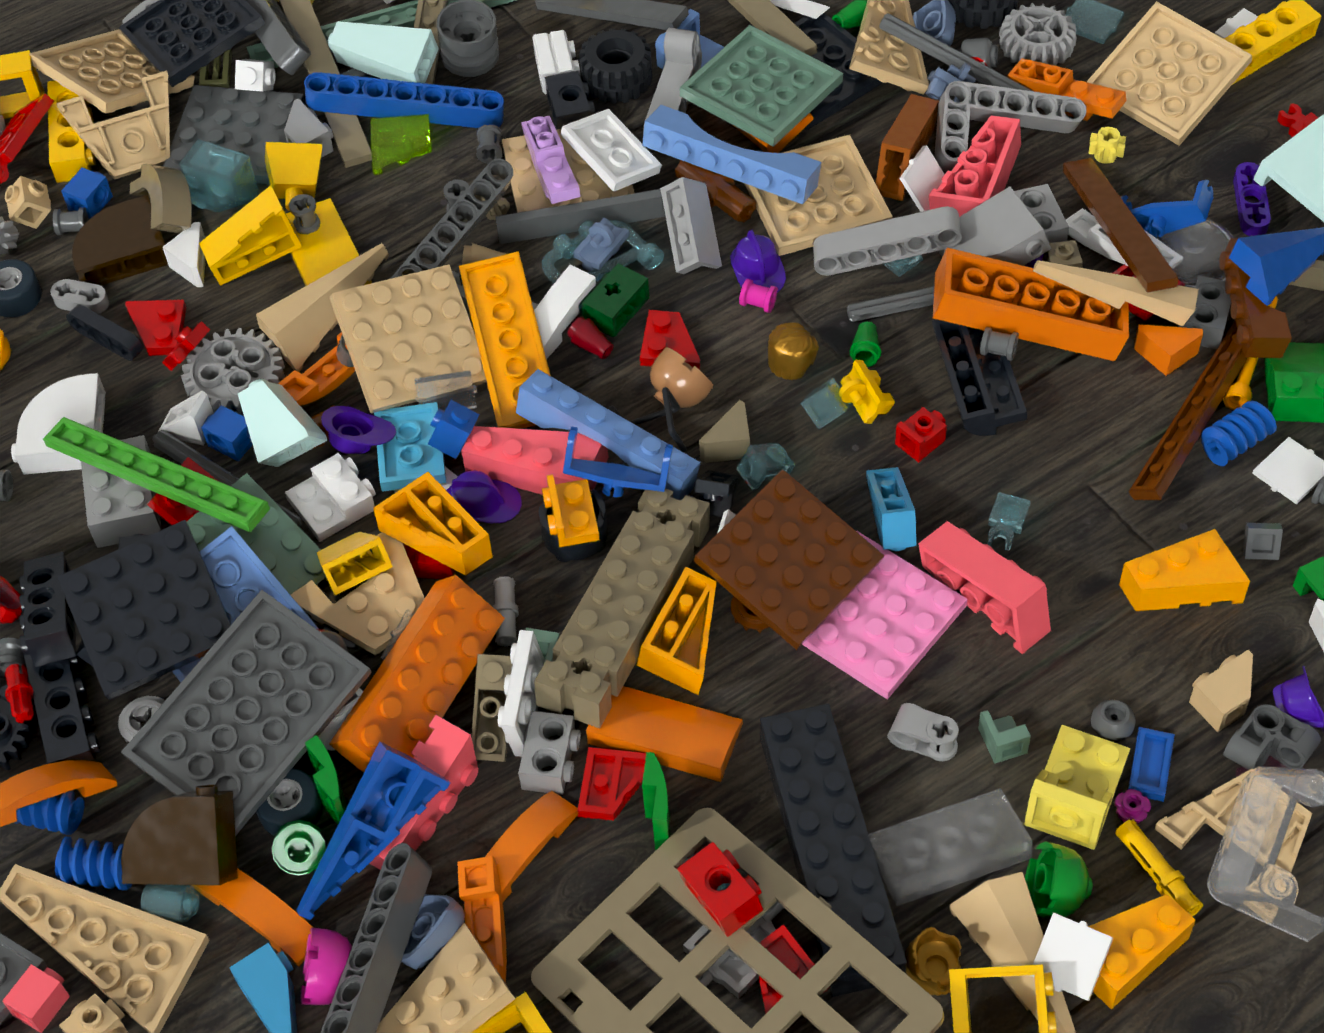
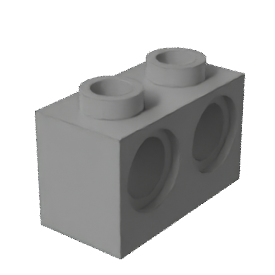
(1046, 211)
(542, 752)

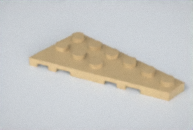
(885, 55)
(120, 949)
(452, 993)

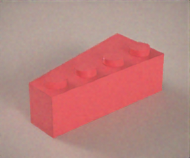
(982, 168)
(526, 455)
(990, 583)
(452, 756)

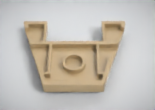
(129, 139)
(372, 608)
(1216, 812)

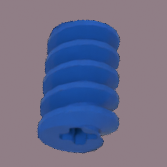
(1237, 432)
(55, 813)
(90, 864)

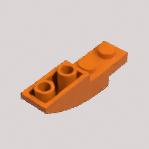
(1060, 81)

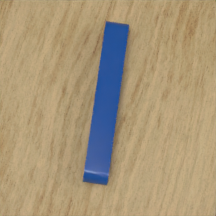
(400, 98)

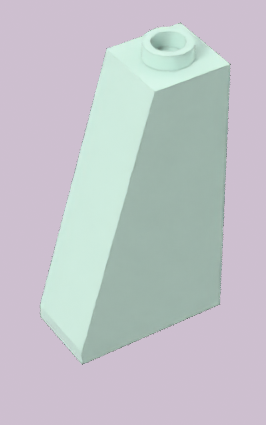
(385, 50)

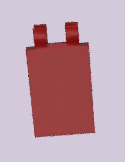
(19, 130)

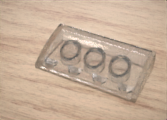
(950, 846)

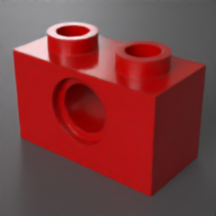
(728, 907)

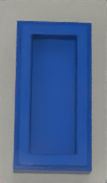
(1151, 763)

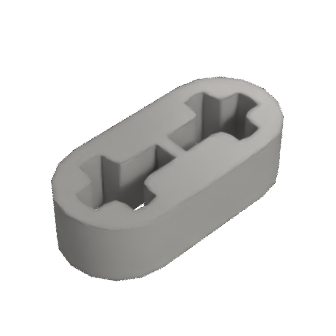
(81, 294)

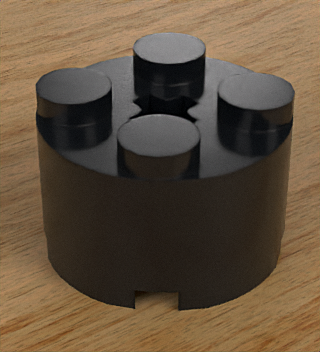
(577, 551)

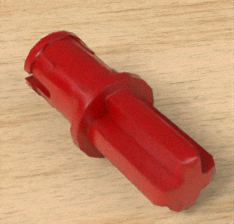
(19, 692)

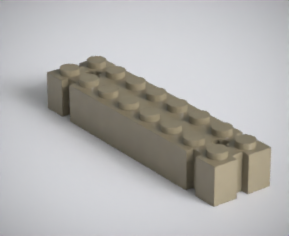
(621, 606)

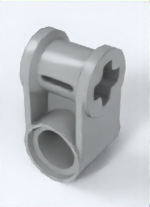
(922, 732)

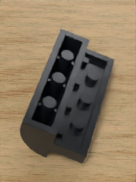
(980, 383)

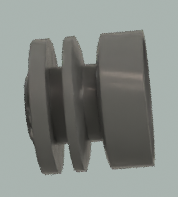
(468, 38)

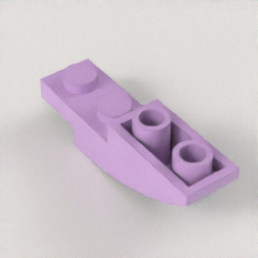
(550, 160)

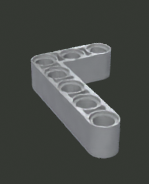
(997, 99)

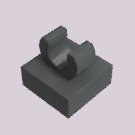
(1262, 541)

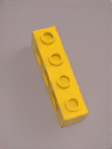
(1275, 33)
(66, 148)

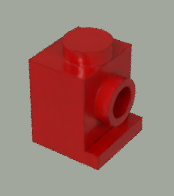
(921, 433)

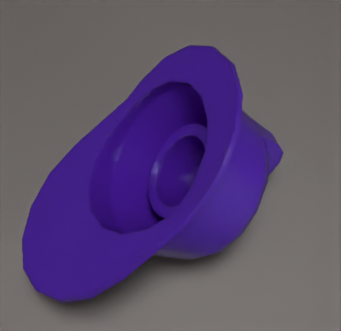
(758, 260)
(354, 430)
(485, 498)
(1299, 701)

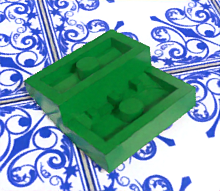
(326, 779)
(656, 799)

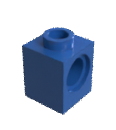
(87, 190)
(227, 433)

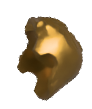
(791, 350)
(931, 958)

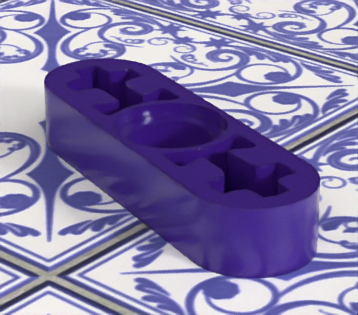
(1245, 208)

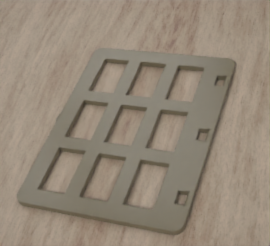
(604, 1013)

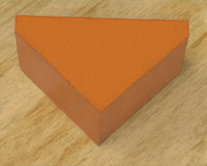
(1167, 346)

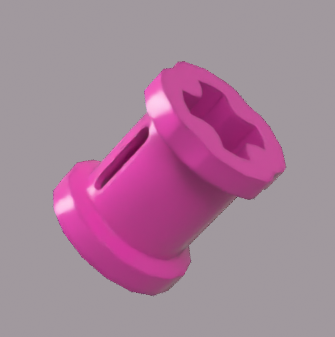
(758, 295)

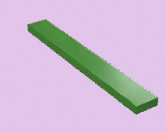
(157, 474)

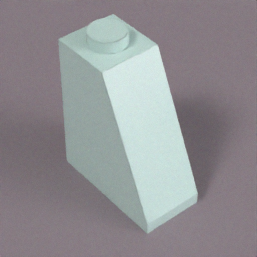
(277, 423)

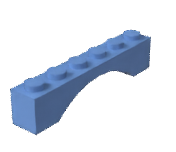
(778, 173)
(556, 405)

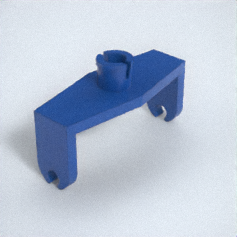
(1173, 216)
(613, 474)

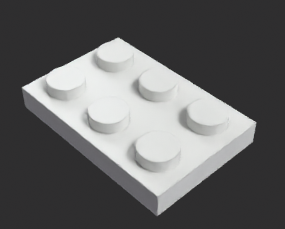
(611, 149)
(520, 690)

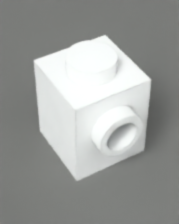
(254, 75)

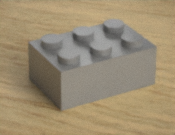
(116, 505)

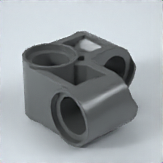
(1272, 734)

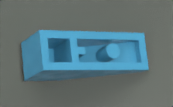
(892, 509)
(268, 987)

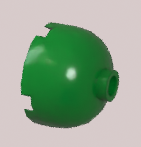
(1057, 880)

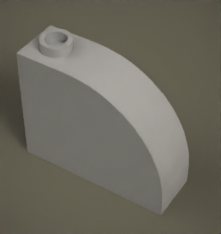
(1002, 230)

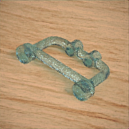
(647, 254)

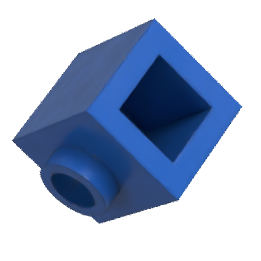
(452, 428)

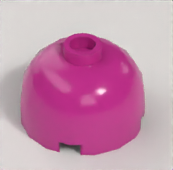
(323, 965)

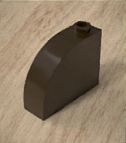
(118, 243)
(183, 841)

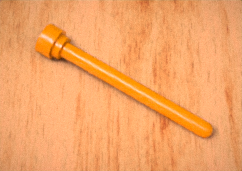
(1240, 391)

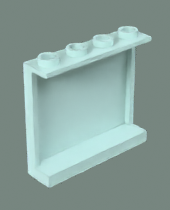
(1299, 167)

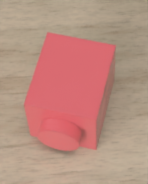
(37, 997)

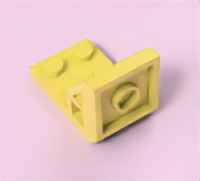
(1076, 787)

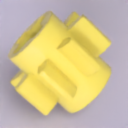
(1107, 145)

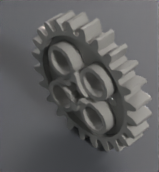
(230, 365)

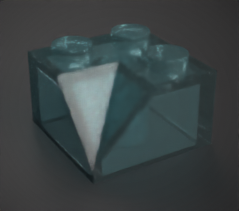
(218, 177)

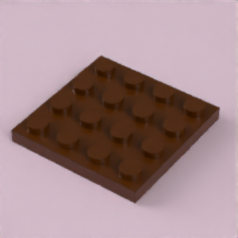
(789, 559)

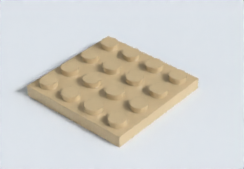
(102, 70)
(1171, 72)
(526, 185)
(841, 201)
(406, 332)

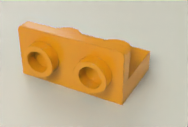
(572, 512)

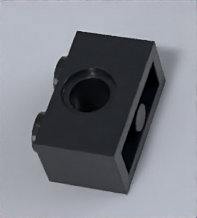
(568, 98)

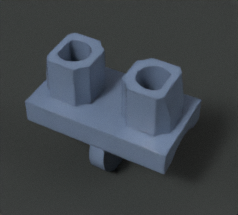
(941, 79)
(600, 244)

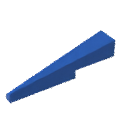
(1277, 259)
(384, 801)

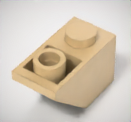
(1225, 692)

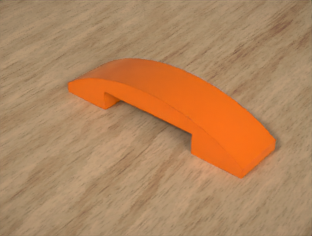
(318, 379)
(50, 781)
(528, 836)
(484, 907)
(263, 913)

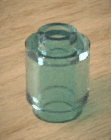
(170, 901)

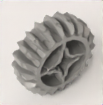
(1038, 35)

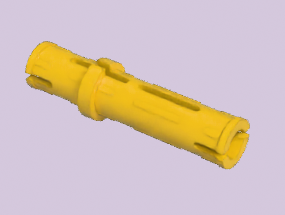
(1166, 878)

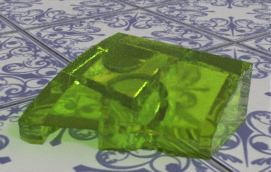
(399, 140)

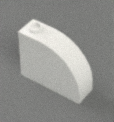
(75, 398)

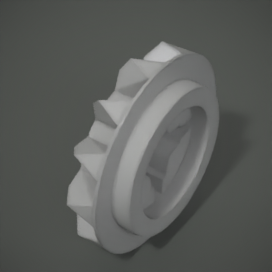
(137, 712)

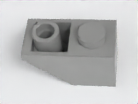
(305, 127)

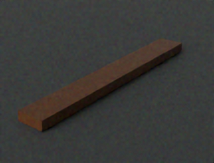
(1120, 225)
(1190, 420)

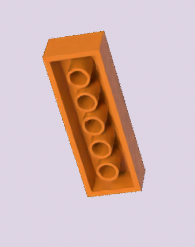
(1013, 298)
(420, 673)

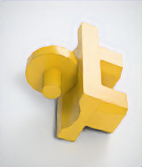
(863, 390)

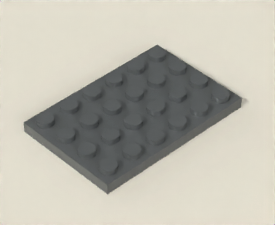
(248, 708)

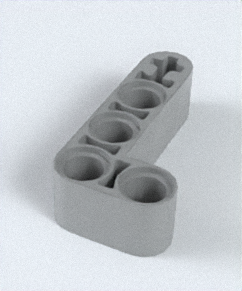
(682, 61)

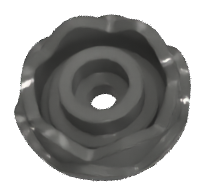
(1109, 728)

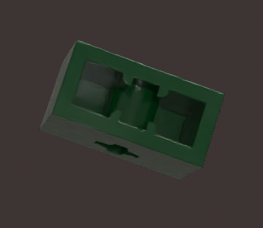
(616, 299)

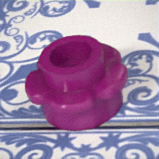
(1126, 812)

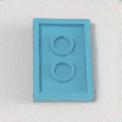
(408, 453)

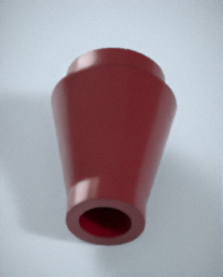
(589, 337)

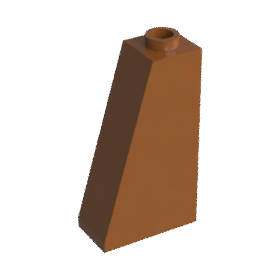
(903, 141)

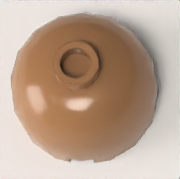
(685, 383)

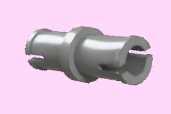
(506, 606)

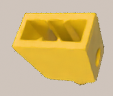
(293, 168)
(352, 562)

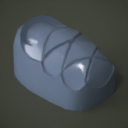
(937, 20)
(434, 926)

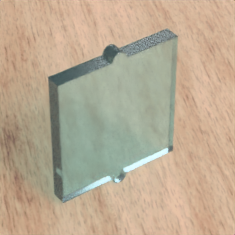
(1094, 19)

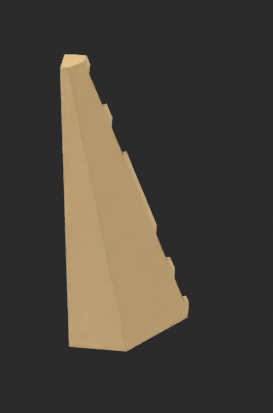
(1113, 289)
(307, 315)
(1009, 932)

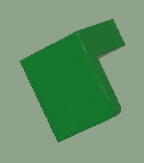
(1311, 578)

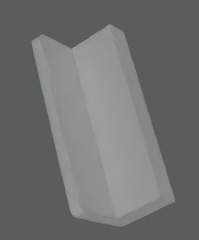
(690, 225)

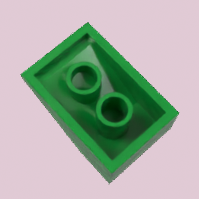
(1296, 383)

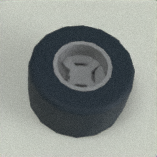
(18, 288)
(291, 801)

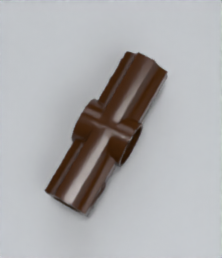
(720, 190)

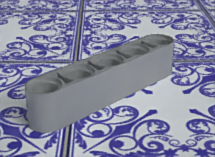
(887, 241)

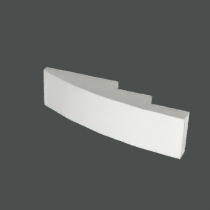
(1088, 232)
(561, 306)

